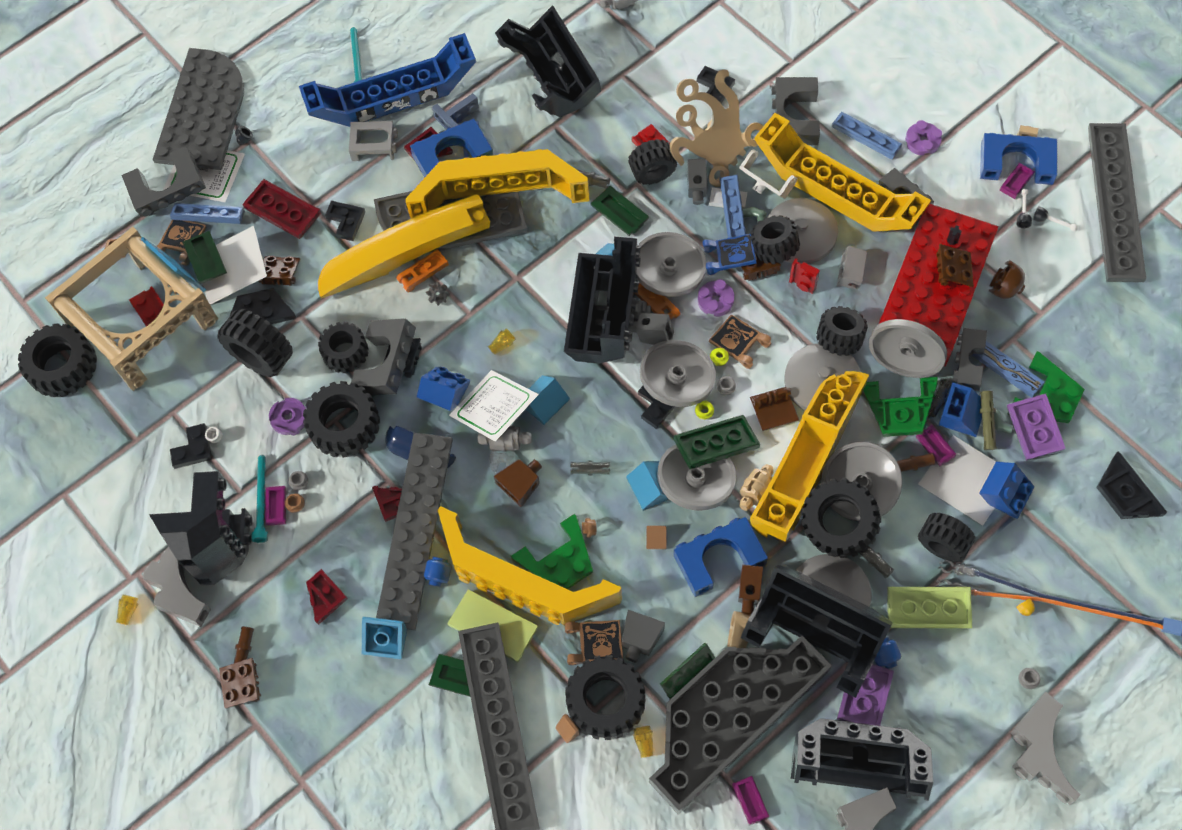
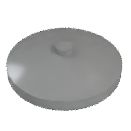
(814, 225)
(670, 264)
(908, 348)
(810, 368)
(677, 373)
(870, 467)
(696, 487)
(839, 575)

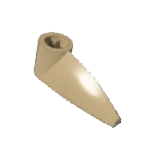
(737, 627)

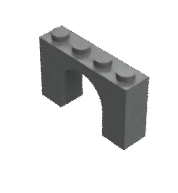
(792, 90)
(187, 182)
(387, 376)

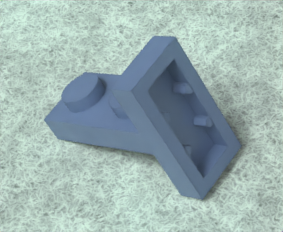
(456, 113)

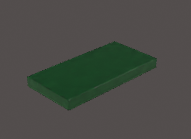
(716, 441)

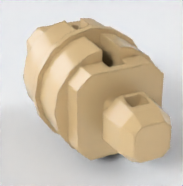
(755, 486)

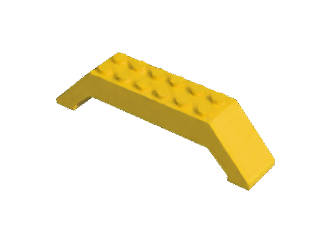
(497, 175)
(835, 183)
(520, 585)

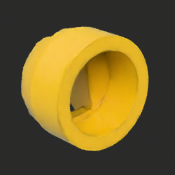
(1026, 608)

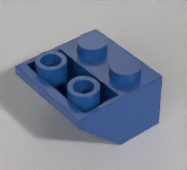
(442, 388)
(962, 410)
(1007, 489)

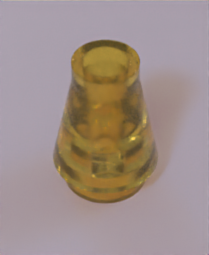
(502, 341)
(126, 608)
(644, 740)

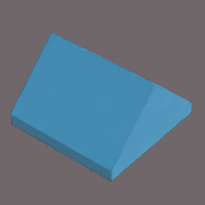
(549, 400)
(645, 484)
(383, 637)

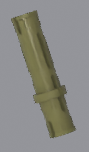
(987, 411)

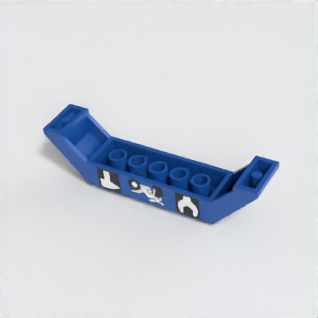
(393, 89)

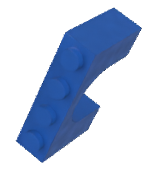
(464, 135)
(1040, 150)
(736, 535)

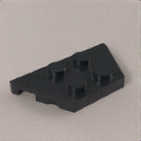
(265, 304)
(1127, 491)

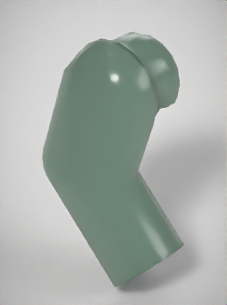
(754, 211)
(1000, 424)

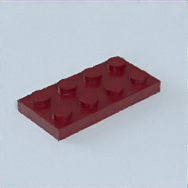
(281, 208)

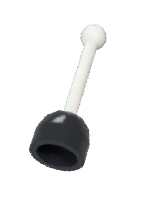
(1041, 215)
(1024, 219)

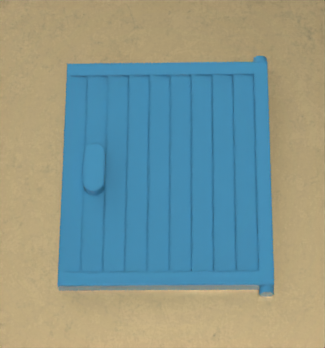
(173, 264)

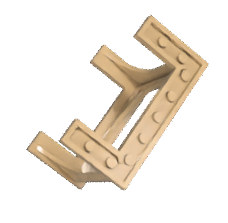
(123, 359)

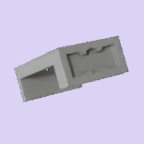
(387, 147)

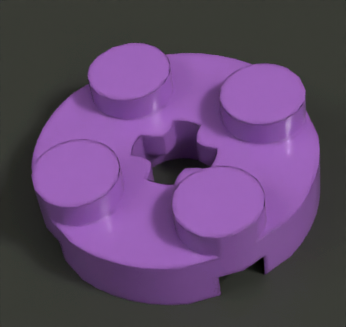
(926, 130)
(716, 288)
(283, 408)

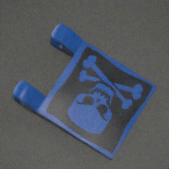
(731, 253)

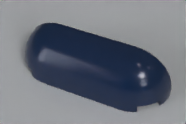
(400, 440)

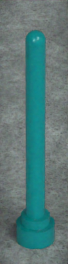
(356, 57)
(260, 534)

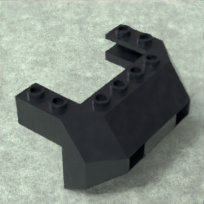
(554, 61)
(599, 331)
(209, 538)
(823, 619)
(862, 757)

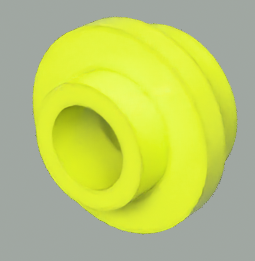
(719, 361)
(704, 405)

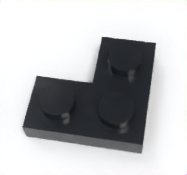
(707, 78)
(349, 218)
(656, 412)
(195, 452)

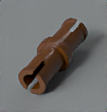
(914, 463)
(243, 646)

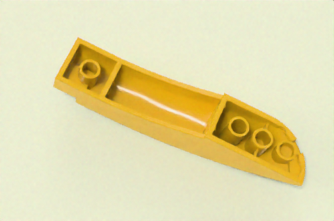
(402, 244)
(808, 454)

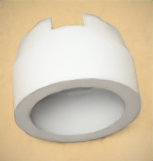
(210, 435)

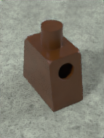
(519, 480)
(750, 580)

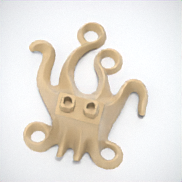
(722, 137)

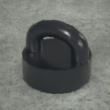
(243, 135)

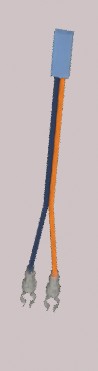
(1168, 625)

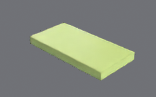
(929, 607)
(479, 611)

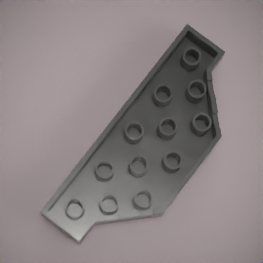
(728, 711)

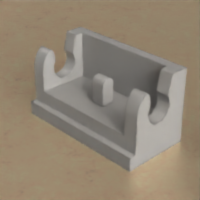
(852, 267)

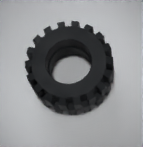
(652, 162)
(775, 239)
(841, 330)
(338, 335)
(946, 537)

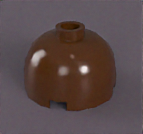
(1008, 281)

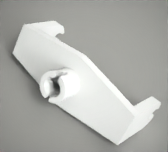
(761, 184)

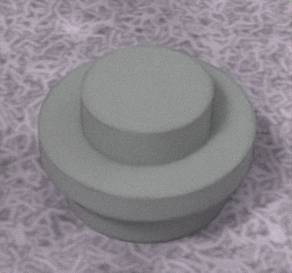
(726, 385)
(298, 480)
(1029, 678)

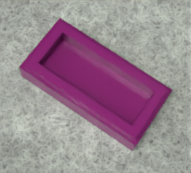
(1017, 180)
(935, 444)
(275, 505)
(750, 800)

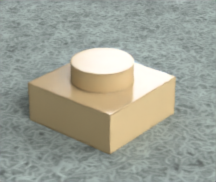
(1027, 131)

